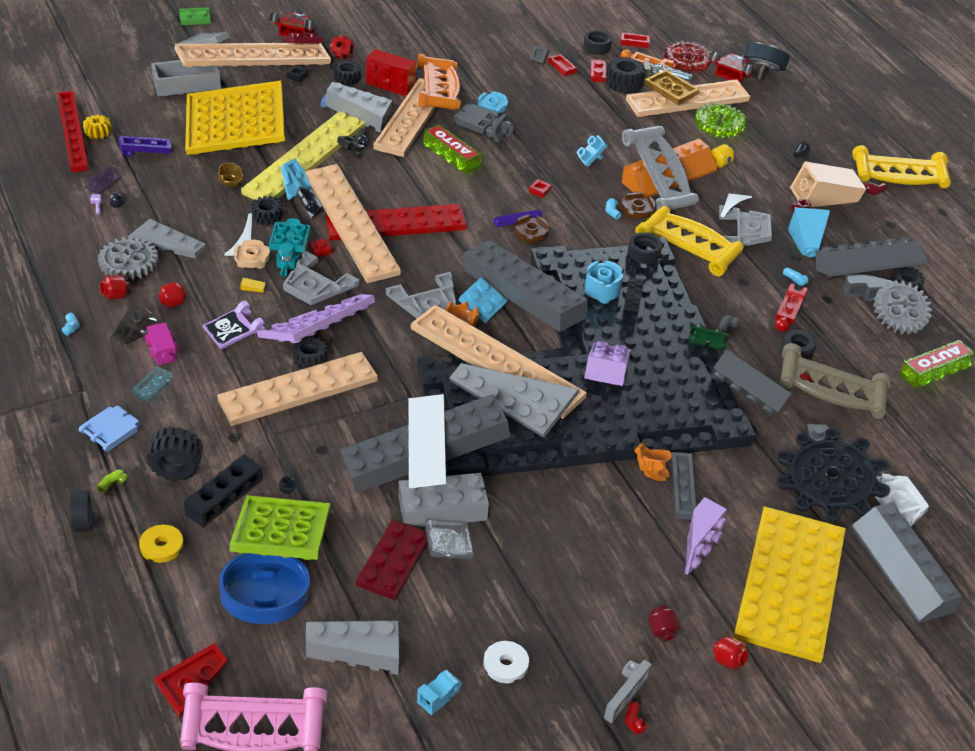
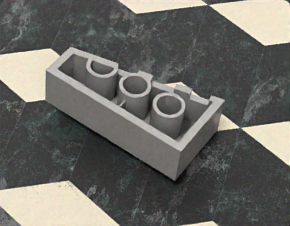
(359, 104)
(355, 642)

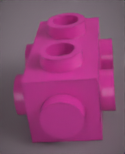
(161, 343)

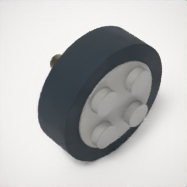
(766, 57)

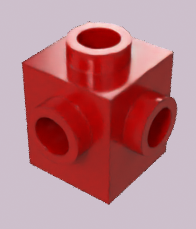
(342, 47)

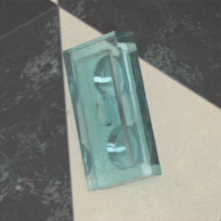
(152, 384)

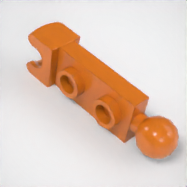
(642, 57)

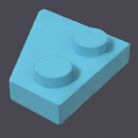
(293, 177)

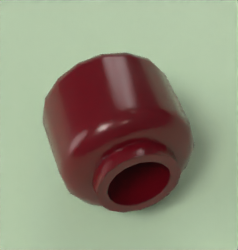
(664, 623)

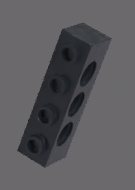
(223, 490)

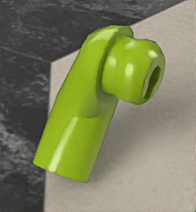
(109, 479)

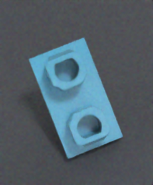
(592, 151)

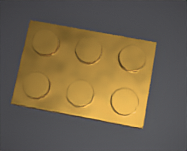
(671, 87)

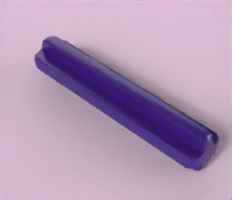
(512, 218)

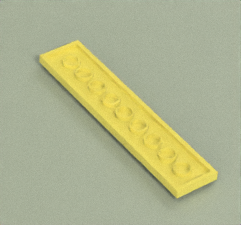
(309, 154)

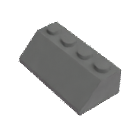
(751, 383)

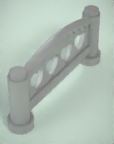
(642, 140)

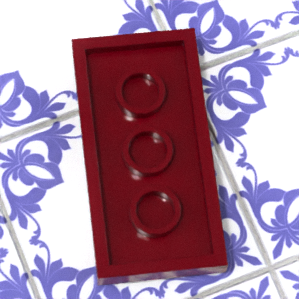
(393, 560)

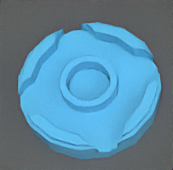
(494, 102)

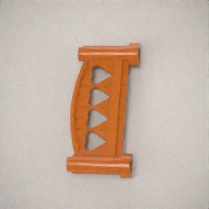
(432, 96)

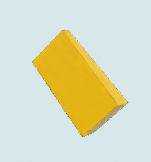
(252, 285)

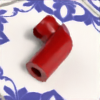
(633, 721)

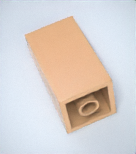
(827, 185)

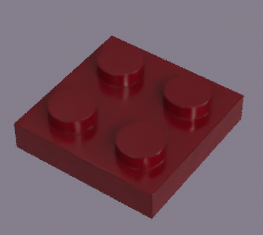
(303, 38)

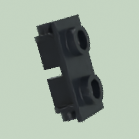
(309, 200)

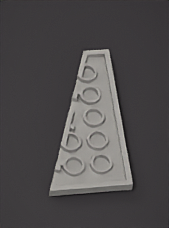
(524, 399)

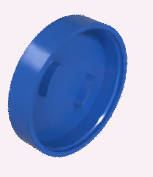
(264, 587)

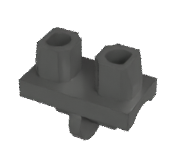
(499, 128)

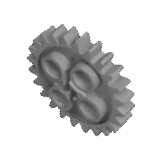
(128, 258)
(904, 303)

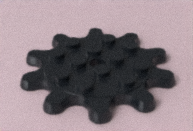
(849, 461)

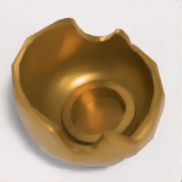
(230, 175)

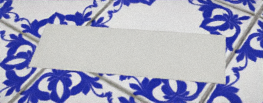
(426, 441)

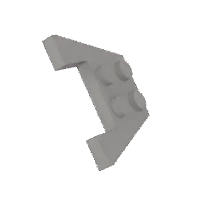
(751, 226)
(313, 287)
(422, 302)

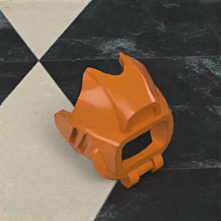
(462, 312)
(653, 462)

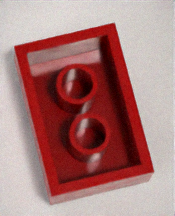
(390, 72)

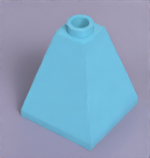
(808, 229)

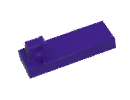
(129, 144)

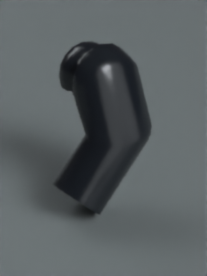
(360, 136)

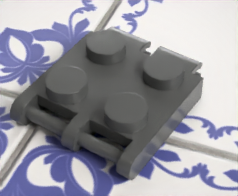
(475, 118)

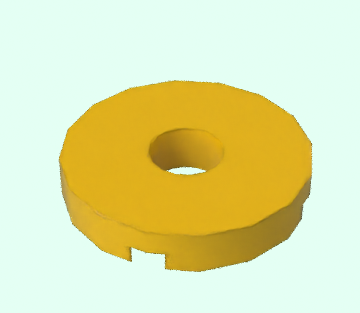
(157, 534)

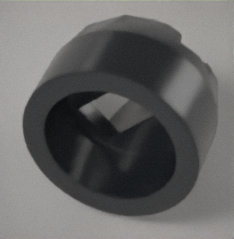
(116, 200)
(289, 484)

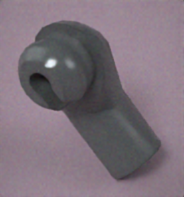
(728, 321)

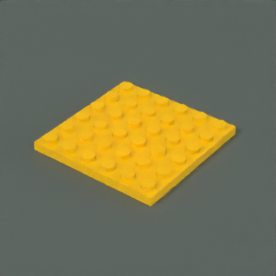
(234, 117)

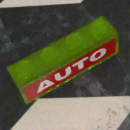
(452, 149)
(937, 364)

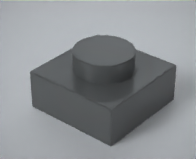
(539, 54)

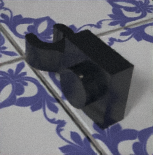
(350, 143)

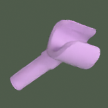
(96, 199)

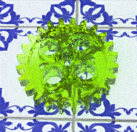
(708, 117)

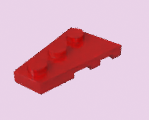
(199, 668)

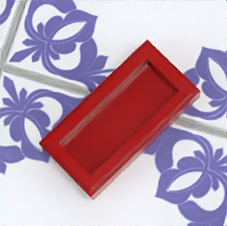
(635, 40)
(562, 65)

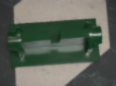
(716, 338)

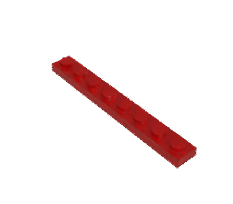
(72, 131)

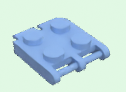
(110, 427)

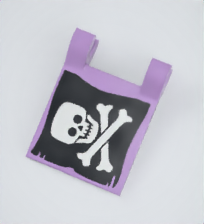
(233, 326)

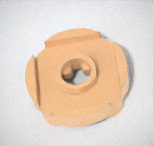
(244, 258)

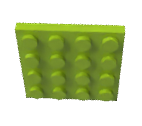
(280, 527)

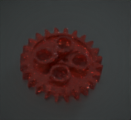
(688, 56)

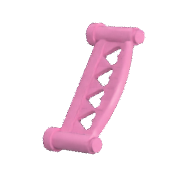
(201, 709)

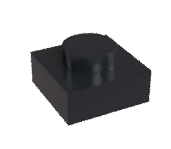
(297, 73)

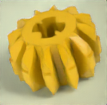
(97, 126)

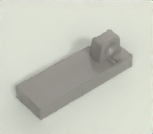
(636, 676)

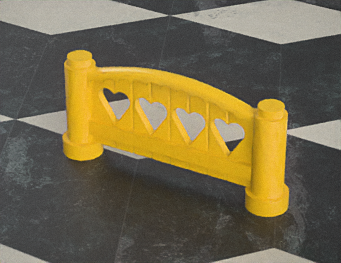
(936, 166)
(718, 259)

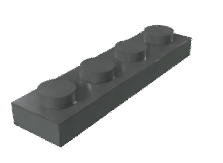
(683, 485)

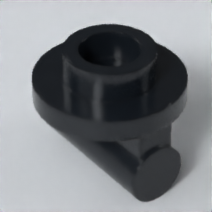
(802, 149)

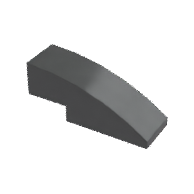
(863, 286)

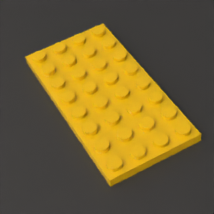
(790, 584)

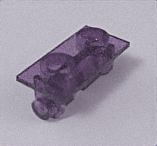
(103, 180)

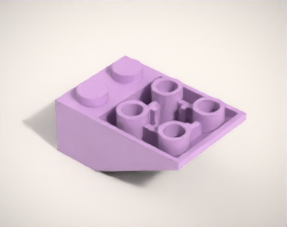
(607, 363)
(704, 532)

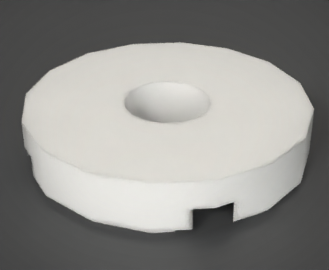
(510, 651)

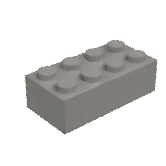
(175, 78)
(458, 500)

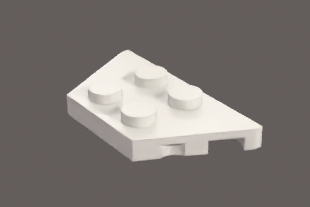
(904, 496)

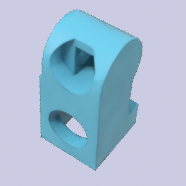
(438, 692)

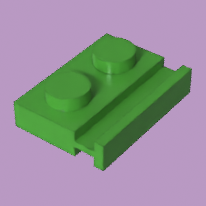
(194, 16)

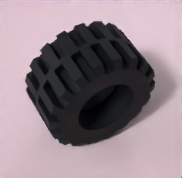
(625, 75)
(175, 453)

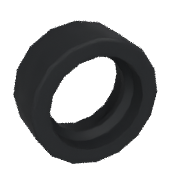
(591, 42)
(644, 239)
(81, 511)

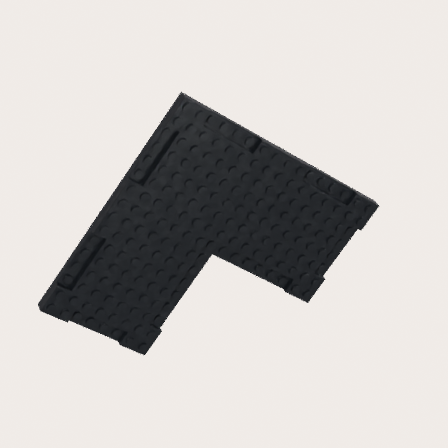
(666, 392)

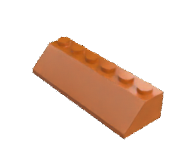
(694, 157)

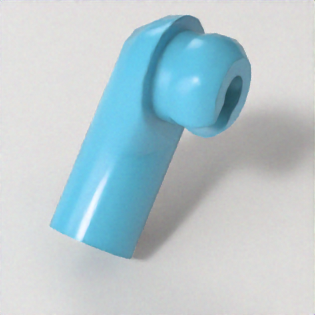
(611, 208)
(799, 279)
(72, 324)

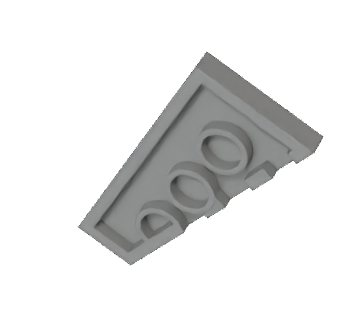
(207, 38)
(168, 239)

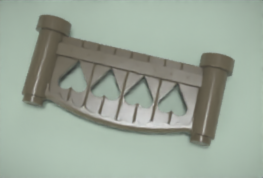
(874, 390)

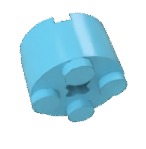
(603, 281)

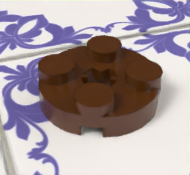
(638, 206)
(531, 229)

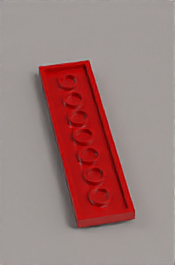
(411, 220)

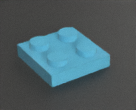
(484, 298)

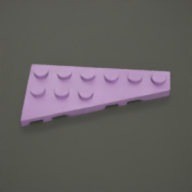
(312, 321)

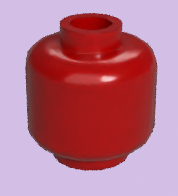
(114, 287)
(172, 295)
(730, 653)

